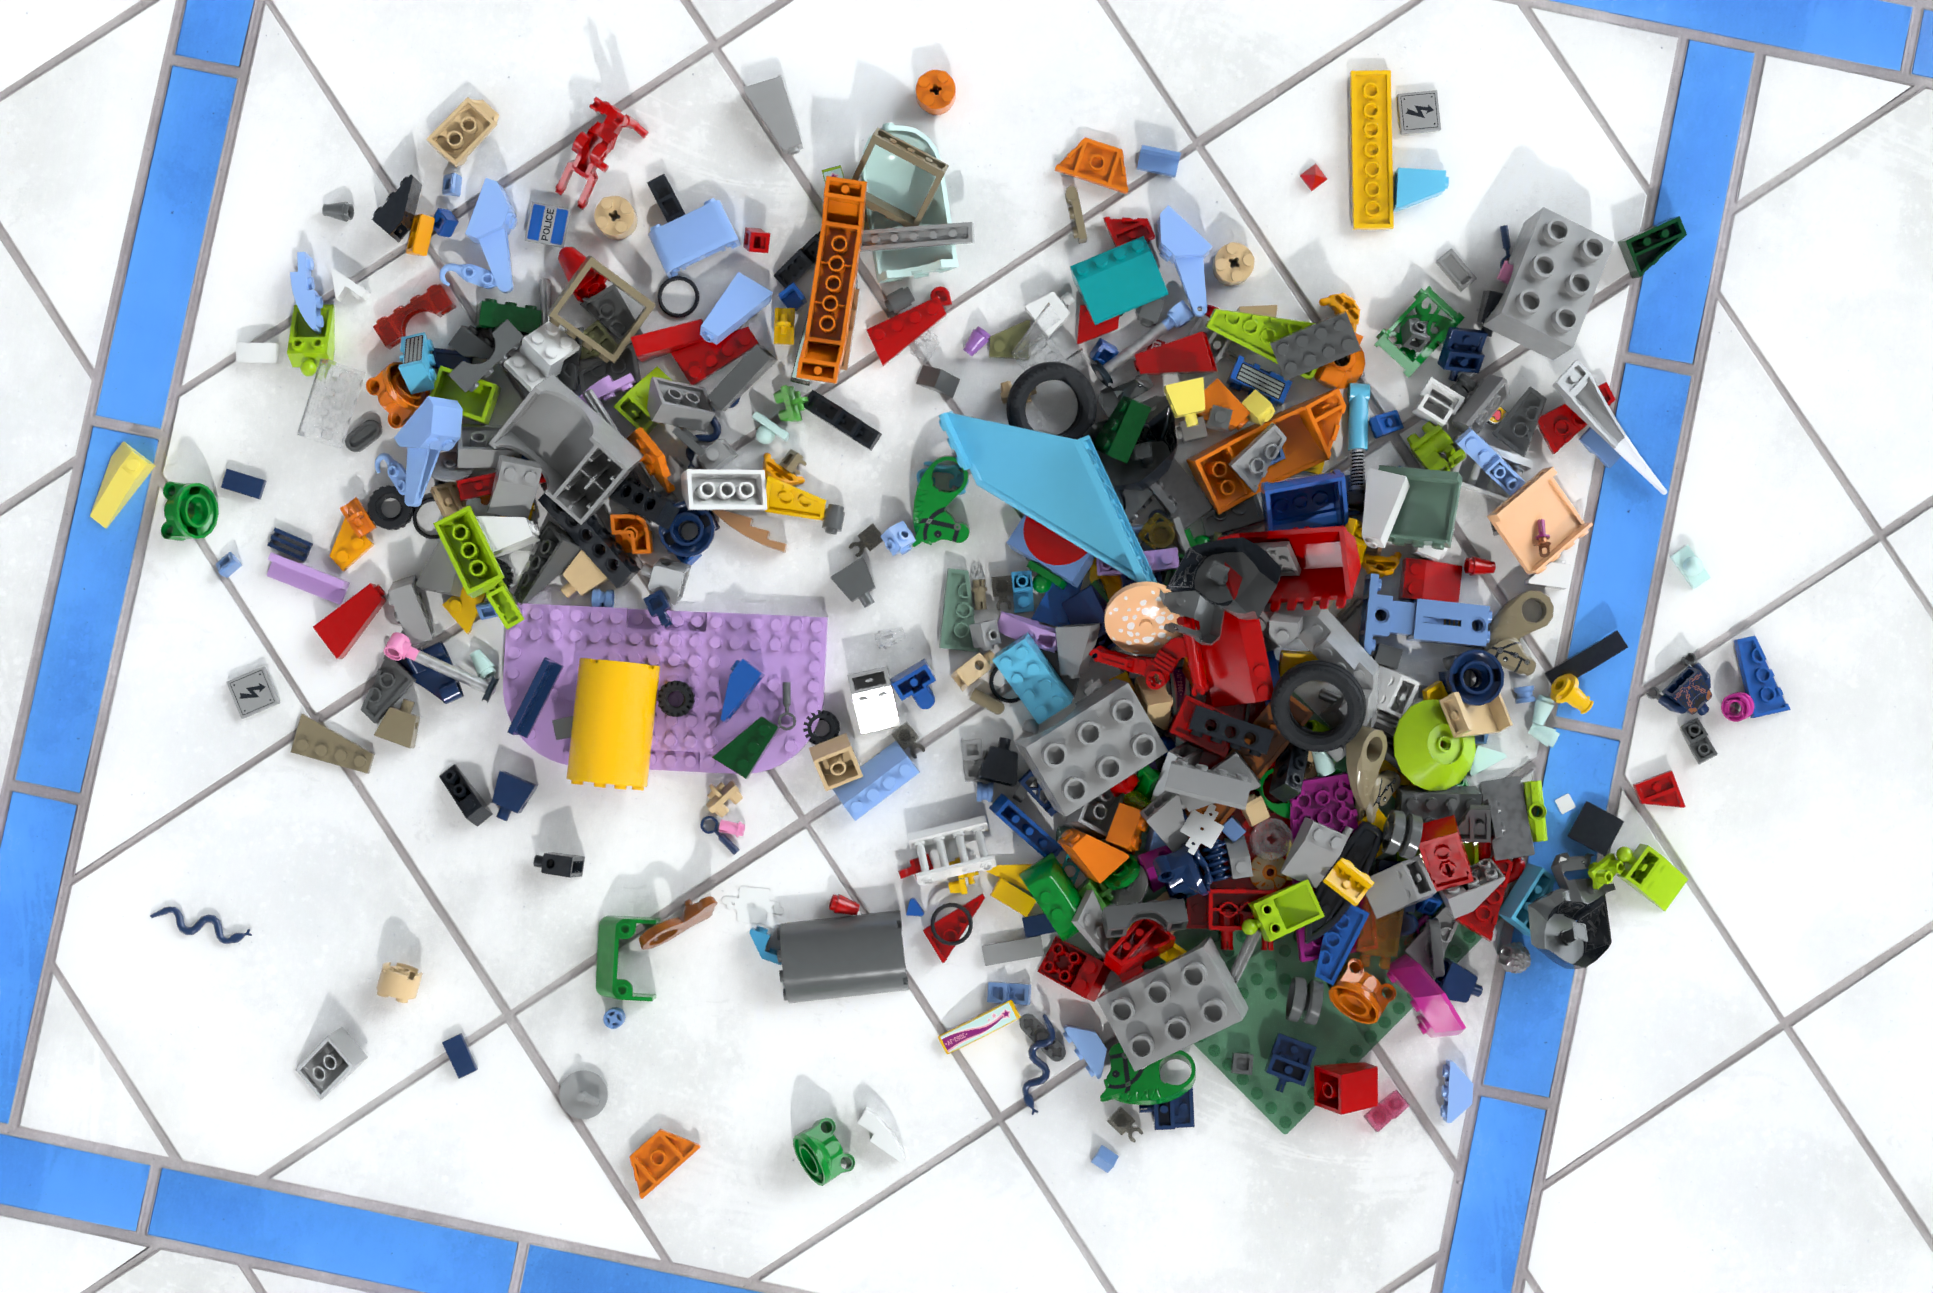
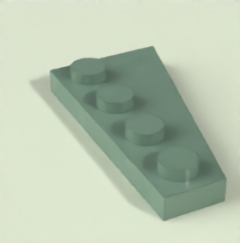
(957, 612)

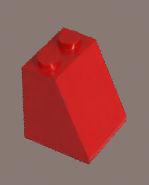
(1346, 1087)

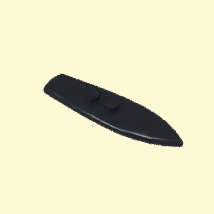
(1361, 851)

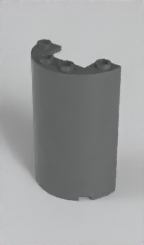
(842, 957)

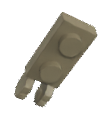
(1076, 213)

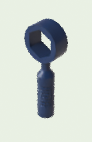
(1506, 243)
(722, 837)

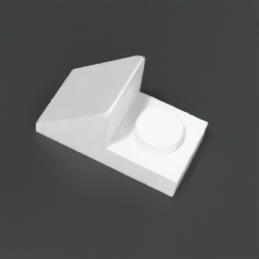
(343, 285)

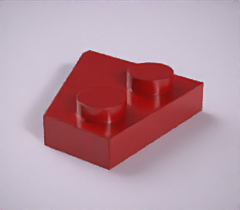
(1128, 229)
(1088, 330)
(1660, 791)

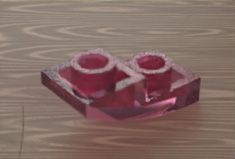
(1387, 1109)

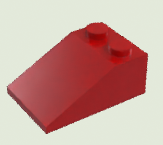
(1429, 580)

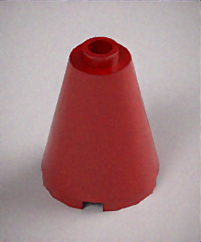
(591, 284)

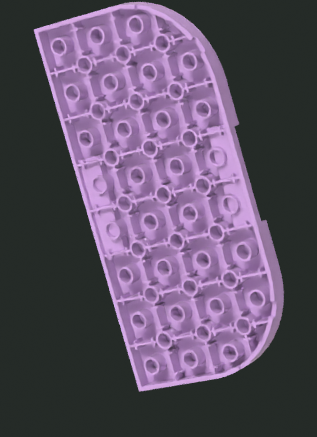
(692, 650)

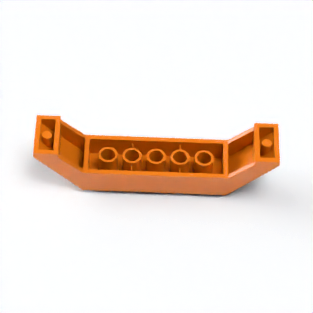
(833, 280)

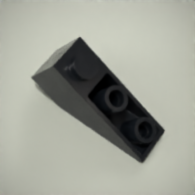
(465, 796)

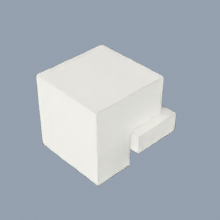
(1437, 403)

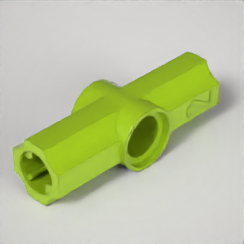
(1534, 797)

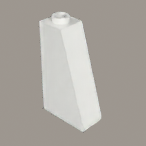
(1382, 504)

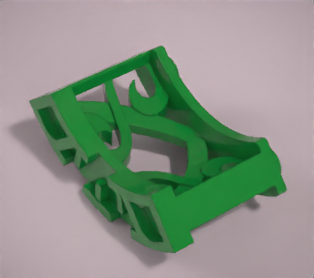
(1410, 359)

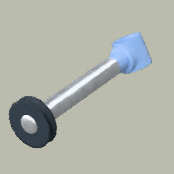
(1176, 317)

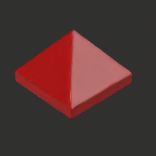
(1313, 177)

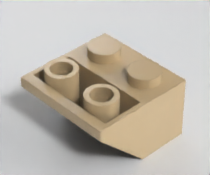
(1154, 702)

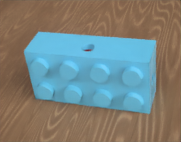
(1033, 678)

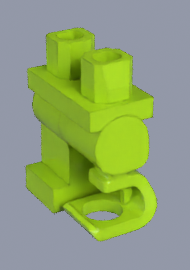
(1431, 445)

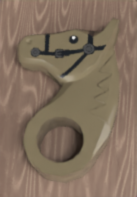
(1510, 626)
(1363, 764)

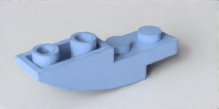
(307, 300)
(1490, 461)

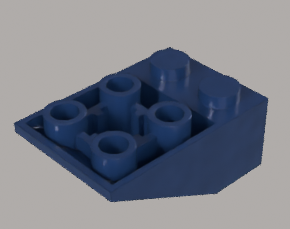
(1089, 608)

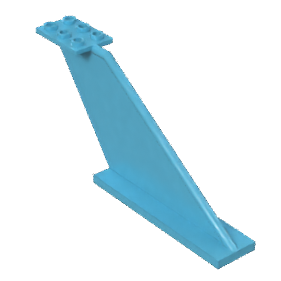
(1052, 482)

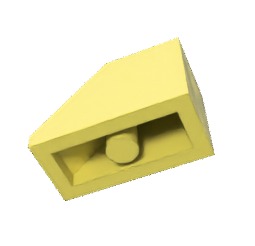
(1259, 407)

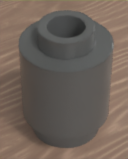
(899, 300)
(833, 519)

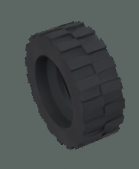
(379, 518)

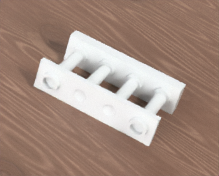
(1519, 463)
(938, 836)

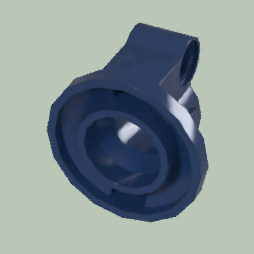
(673, 538)
(1487, 672)
(1180, 874)

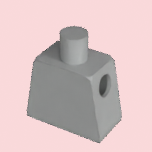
(716, 456)
(669, 577)

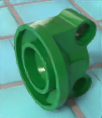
(189, 511)
(821, 1152)

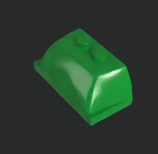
(1053, 894)

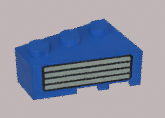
(1252, 377)

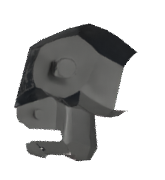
(1155, 444)
(1201, 587)
(1555, 916)

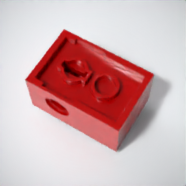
(1180, 722)
(1445, 854)

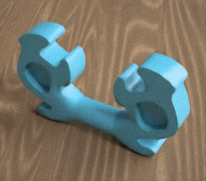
(952, 469)

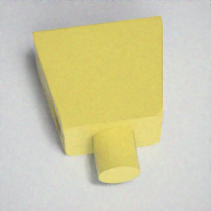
(1186, 399)

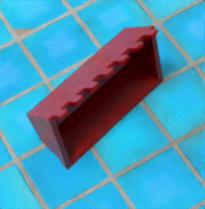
(1327, 563)

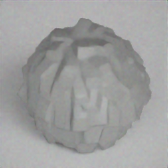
(1514, 957)

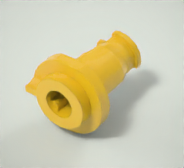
(1566, 690)

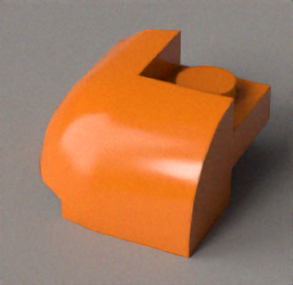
(632, 533)

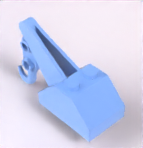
(490, 228)
(427, 433)

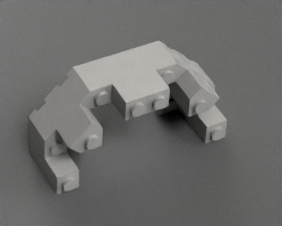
(1330, 643)

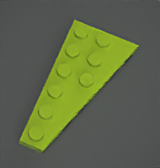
(1255, 331)

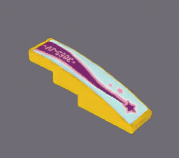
(979, 1026)

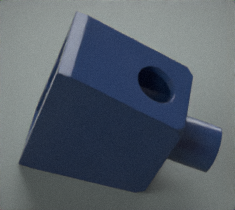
(511, 794)
(1458, 982)

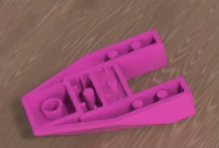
(1437, 1014)

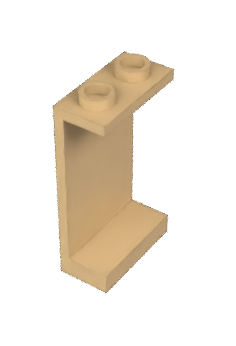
(1472, 719)

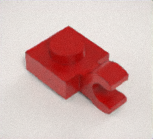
(914, 868)

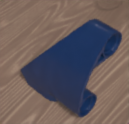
(438, 684)

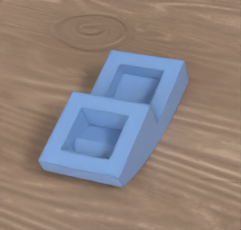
(1597, 445)
(1002, 992)

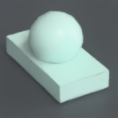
(766, 432)
(1690, 567)

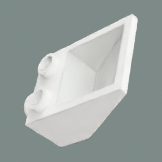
(1390, 693)

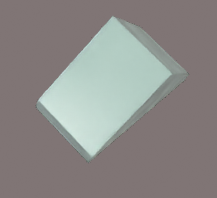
(1484, 758)

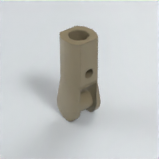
(987, 702)

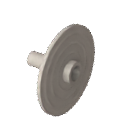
(447, 468)
(1134, 892)
(583, 1094)

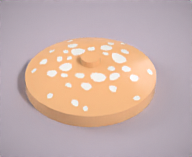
(1138, 617)

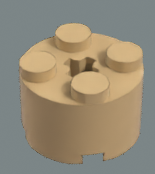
(621, 227)
(1243, 268)
(399, 982)

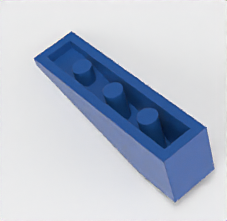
(1025, 826)

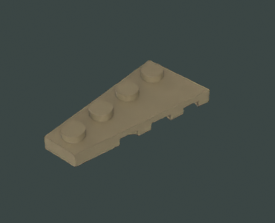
(323, 744)

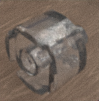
(1279, 831)

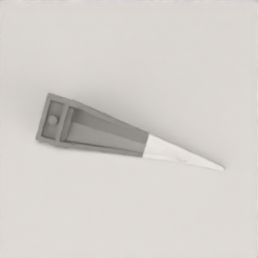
(1586, 400)

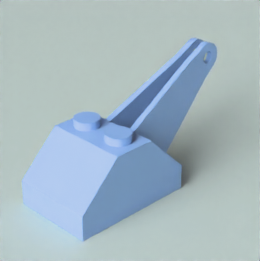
(1185, 249)

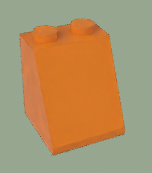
(1219, 395)
(1091, 855)

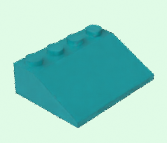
(1118, 280)

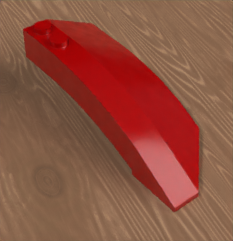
(1238, 661)

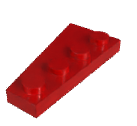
(903, 329)

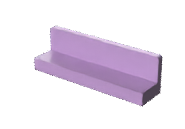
(307, 578)

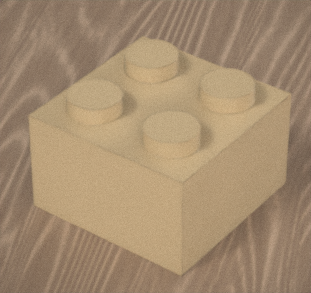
(835, 762)

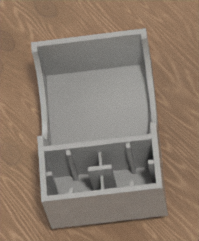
(1550, 283)
(575, 446)
(1092, 747)
(1173, 1005)

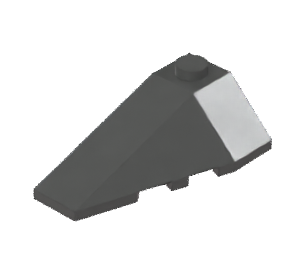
(551, 558)

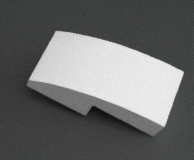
(257, 352)

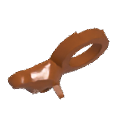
(671, 928)

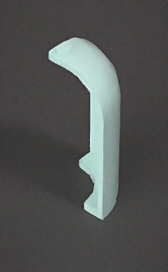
(906, 188)

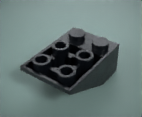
(399, 210)

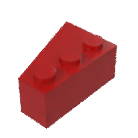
(1142, 942)

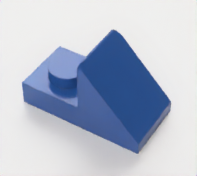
(1385, 424)

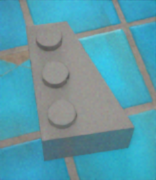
(410, 610)

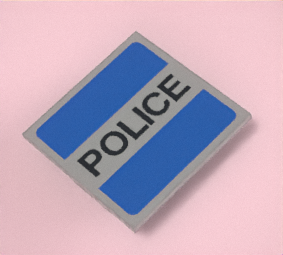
(547, 224)

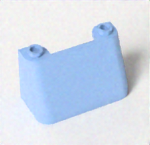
(693, 237)

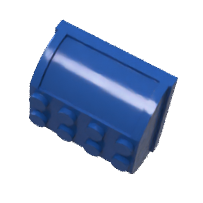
(1305, 501)

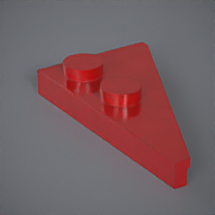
(952, 927)

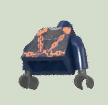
(1687, 691)

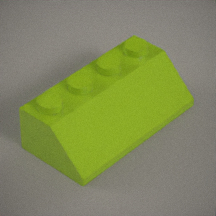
(469, 552)

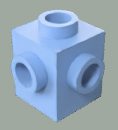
(898, 538)

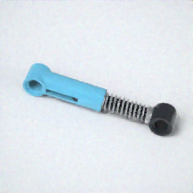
(1358, 399)

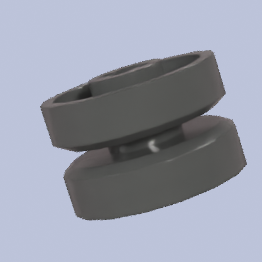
(1402, 834)
(1304, 1000)

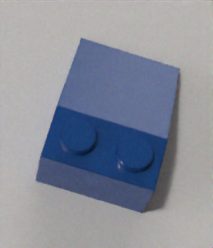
(740, 685)

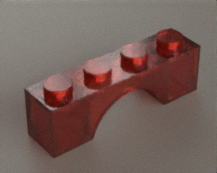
(393, 327)

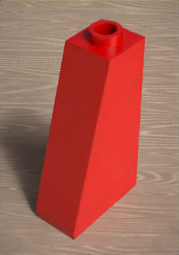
(666, 340)
(1180, 356)
(349, 621)

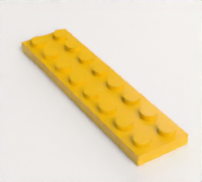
(1371, 150)

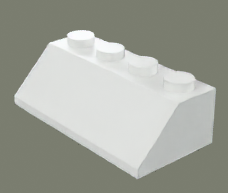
(724, 489)

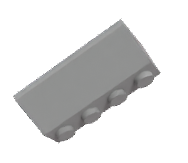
(1208, 784)

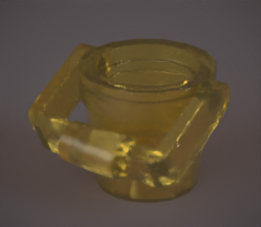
(1160, 533)

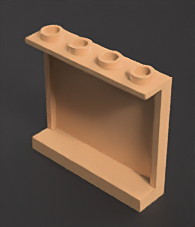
(1519, 515)

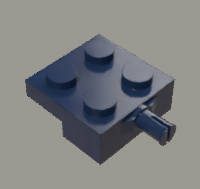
(1462, 351)
(1290, 1061)
(1172, 1114)

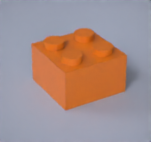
(1127, 829)

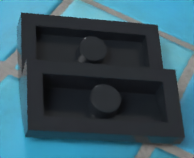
(1595, 828)

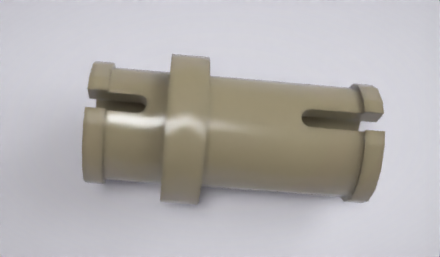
(979, 594)

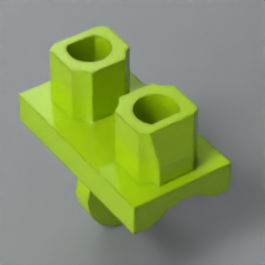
(1605, 870)

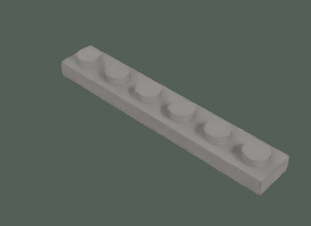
(918, 236)

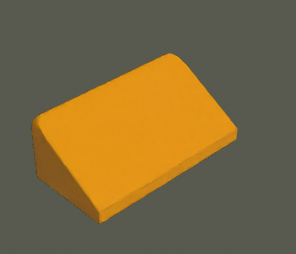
(420, 235)

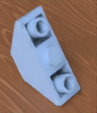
(1088, 1047)
(1456, 1092)

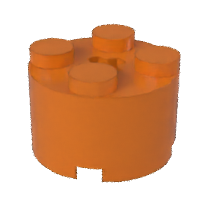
(938, 81)

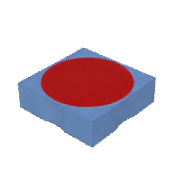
(1050, 550)

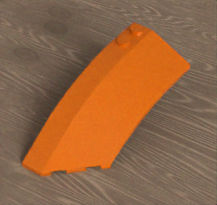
(1309, 435)

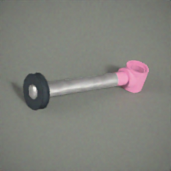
(400, 647)

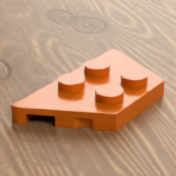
(1096, 164)
(653, 458)
(659, 1158)

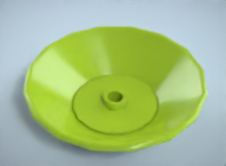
(1419, 748)

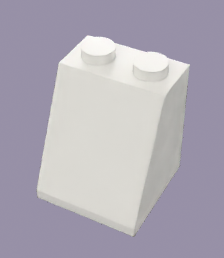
(508, 533)

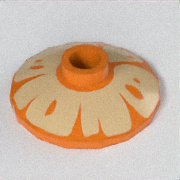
(1261, 879)

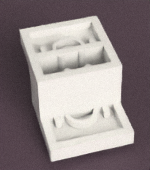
(541, 355)

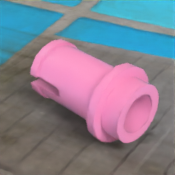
(732, 828)

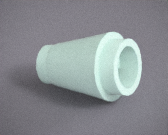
(483, 666)
(1542, 709)
(1546, 735)
(1323, 763)

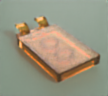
(1379, 936)

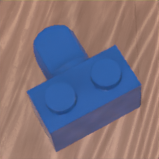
(915, 682)

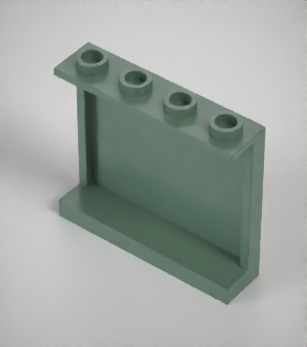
(1428, 508)

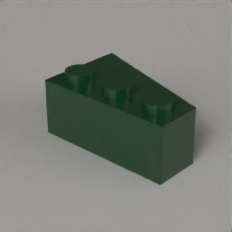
(1649, 245)
(492, 314)
(1122, 429)
(748, 748)

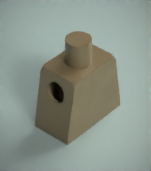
(400, 725)

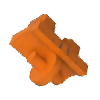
(358, 517)

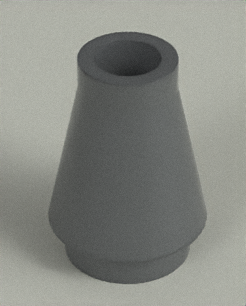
(340, 211)

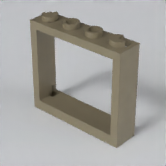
(912, 155)
(573, 332)

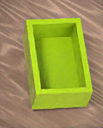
(476, 404)

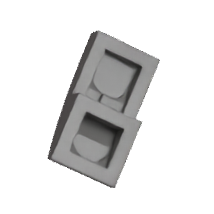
(972, 758)

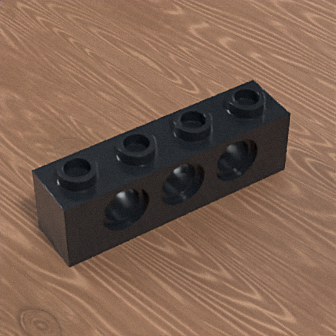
(645, 503)
(1261, 735)
(1289, 772)

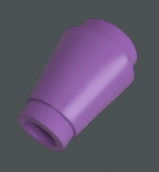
(976, 341)

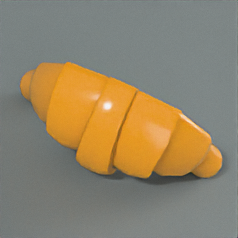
(1341, 303)
(778, 472)
(1381, 565)

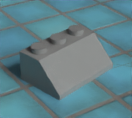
(679, 404)
(1481, 404)
(475, 450)

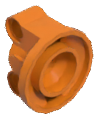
(1339, 377)
(395, 395)
(1360, 993)

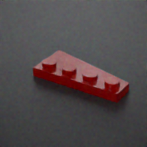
(706, 357)
(1563, 423)
(1485, 916)

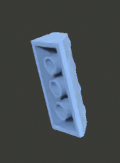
(880, 779)

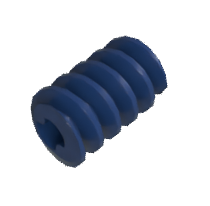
(1216, 861)

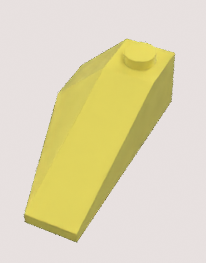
(121, 480)

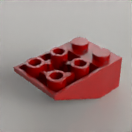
(1074, 969)

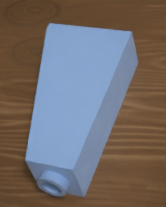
(734, 308)

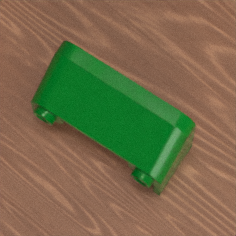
(610, 931)

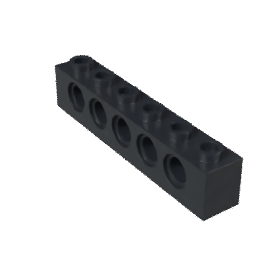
(592, 546)

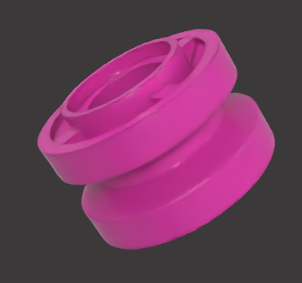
(1728, 708)

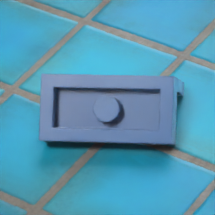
(1158, 161)

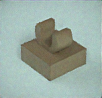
(791, 461)

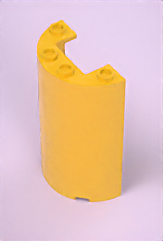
(613, 723)

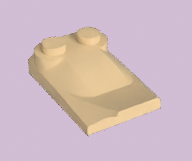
(463, 130)

